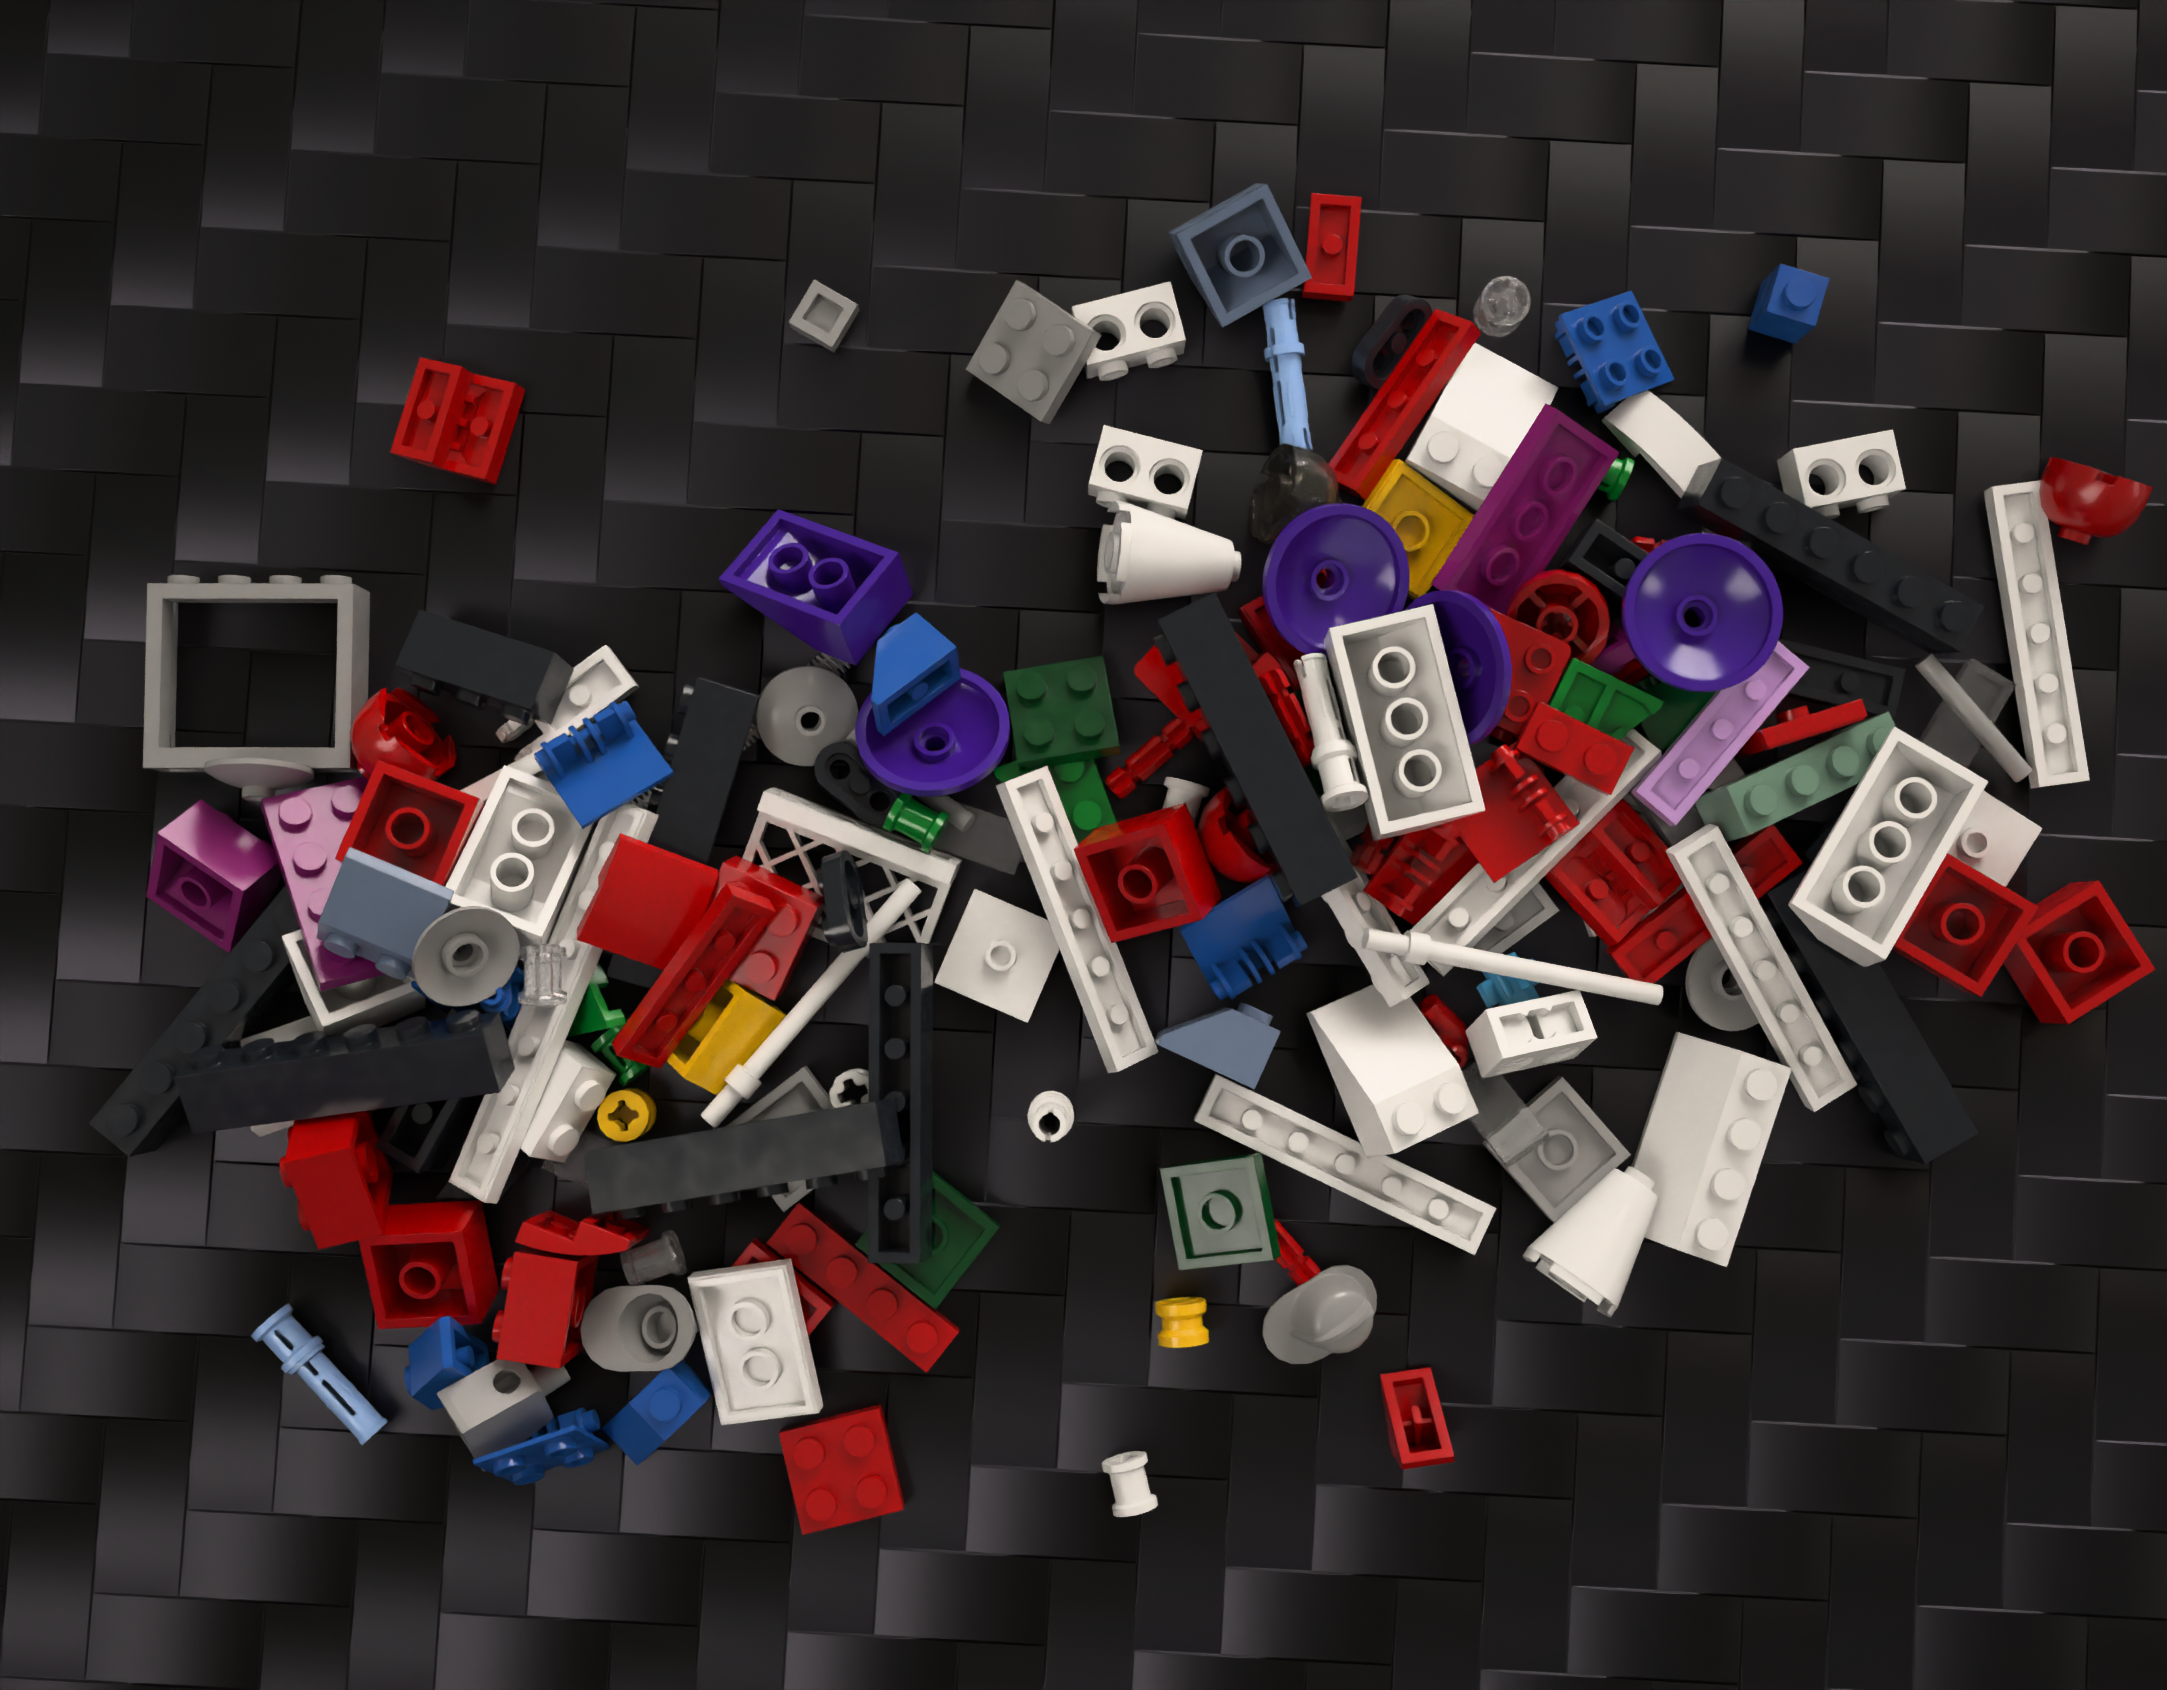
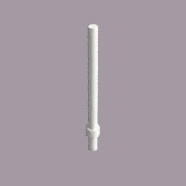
(1419, 948)
(745, 1079)

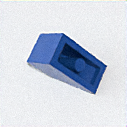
(910, 670)
(441, 1358)
(658, 1411)

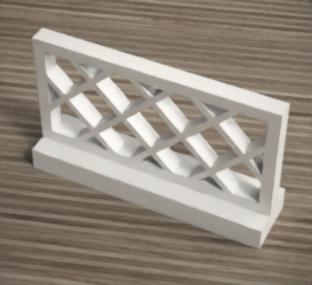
(861, 840)

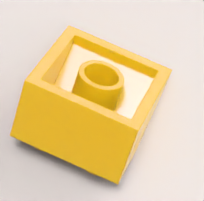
(725, 1035)

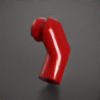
(1447, 1026)

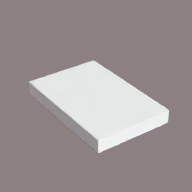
(755, 1342)

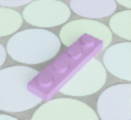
(1716, 737)

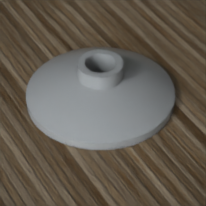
(789, 698)
(259, 776)
(477, 970)
(1712, 1002)

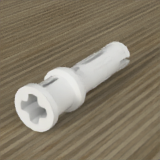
(1333, 753)
(1060, 1107)

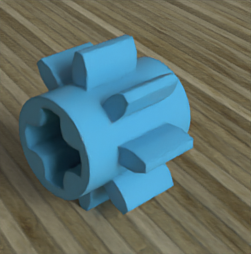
(1506, 989)

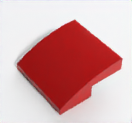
(457, 420)
(1615, 874)
(646, 902)
(589, 1237)

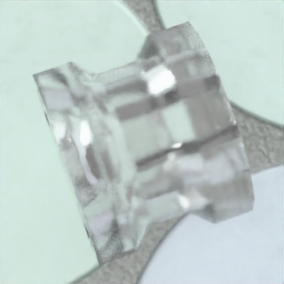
(1509, 297)

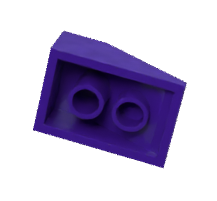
(820, 584)

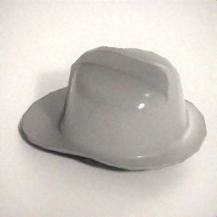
(1321, 1316)
(638, 1328)

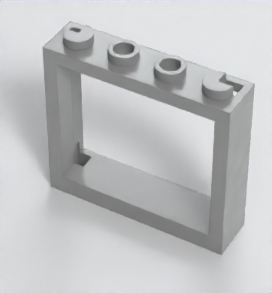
(161, 666)

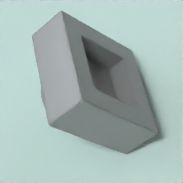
(824, 316)

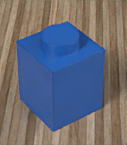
(1788, 303)

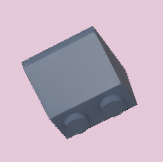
(1240, 254)
(380, 912)
(1225, 1042)

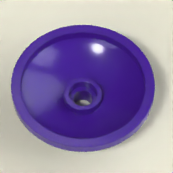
(1362, 565)
(1735, 608)
(1475, 656)
(964, 721)

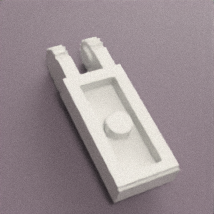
(589, 691)

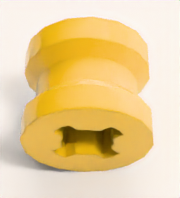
(637, 1112)
(1182, 1322)

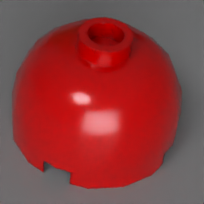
(2090, 500)
(1565, 608)
(400, 733)
(1228, 843)

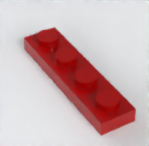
(1402, 402)
(1676, 925)
(693, 976)
(863, 1287)

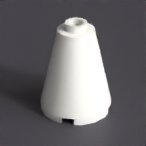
(1161, 558)
(1598, 1239)

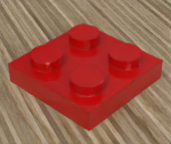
(841, 1469)

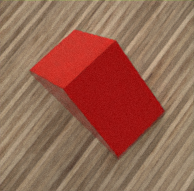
(1415, 1419)

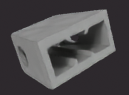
(501, 1404)

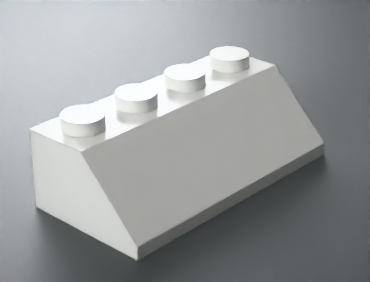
(1403, 721)
(1885, 848)
(1707, 1143)

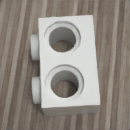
(1123, 317)
(1148, 460)
(1838, 467)
(1530, 1033)

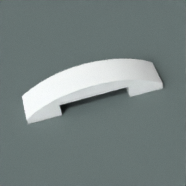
(1661, 437)

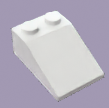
(1478, 425)
(521, 856)
(1390, 1071)

